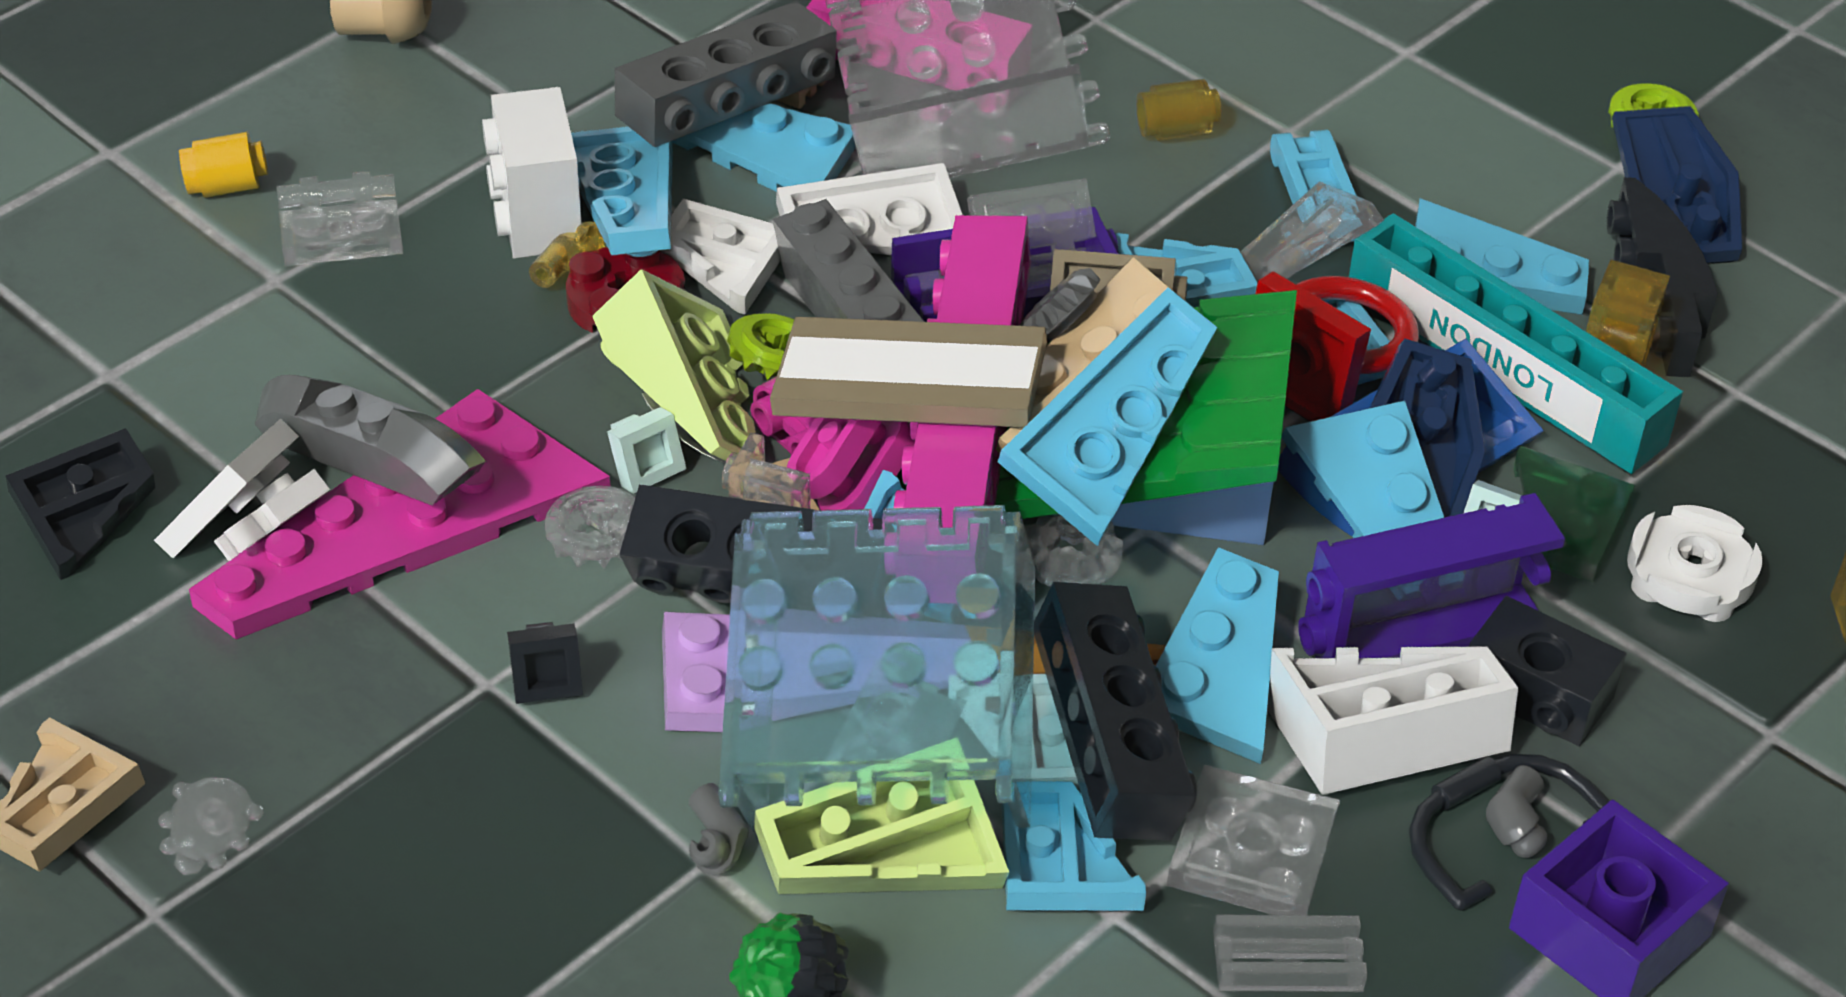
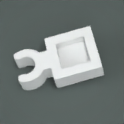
(280, 503)

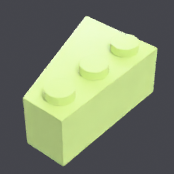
(884, 846)

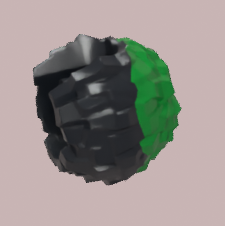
(791, 959)

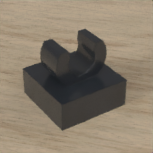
(545, 662)

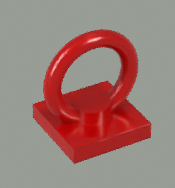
(1332, 346)

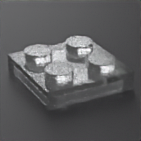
(1253, 843)

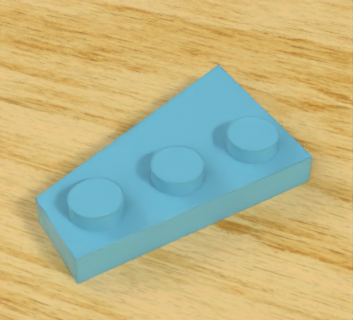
(1369, 467)
(1221, 656)

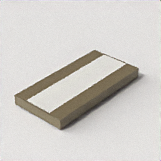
(910, 371)

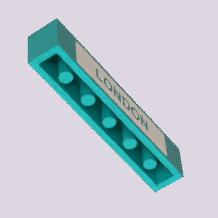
(1534, 351)

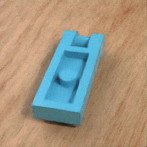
(1308, 161)

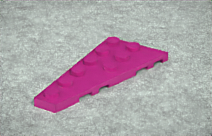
(372, 529)

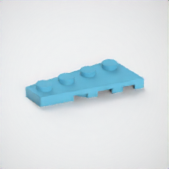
(777, 145)
(626, 189)
(1107, 419)

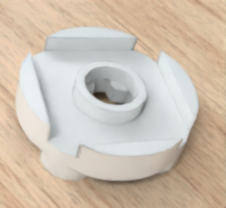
(1705, 589)

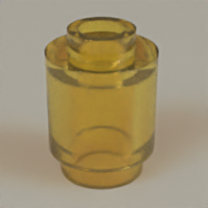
(1178, 109)

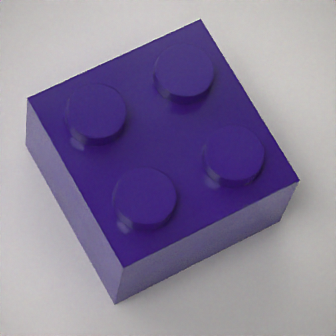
(1617, 904)

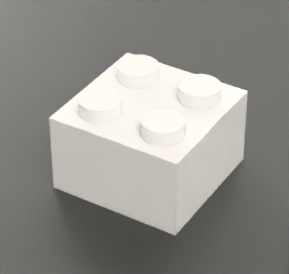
(531, 169)

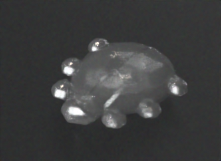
(207, 823)

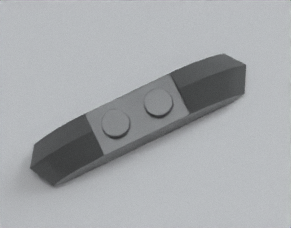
(369, 436)

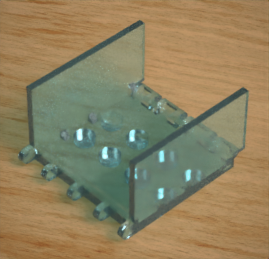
(879, 655)

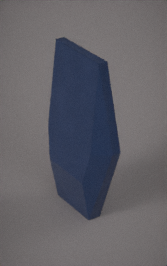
(1687, 171)
(1444, 414)

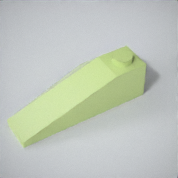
(679, 357)

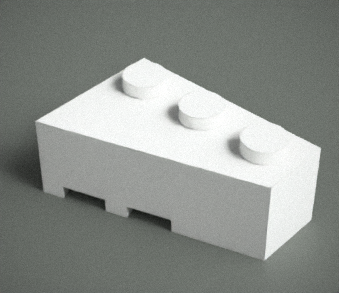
(1390, 716)

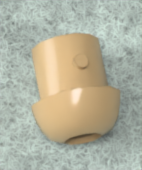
(395, 18)

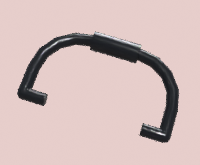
(1465, 785)

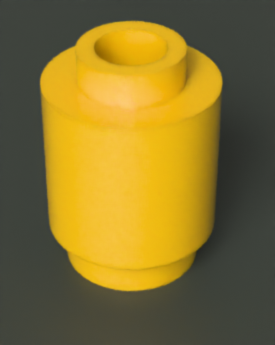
(223, 165)

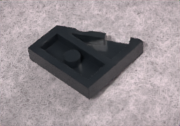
(81, 497)

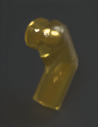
(557, 255)

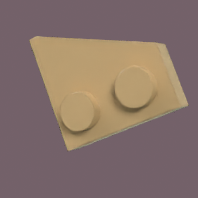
(62, 794)

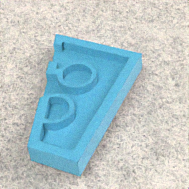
(1532, 267)

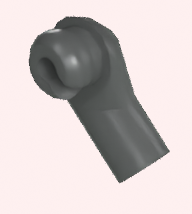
(1513, 816)
(723, 834)

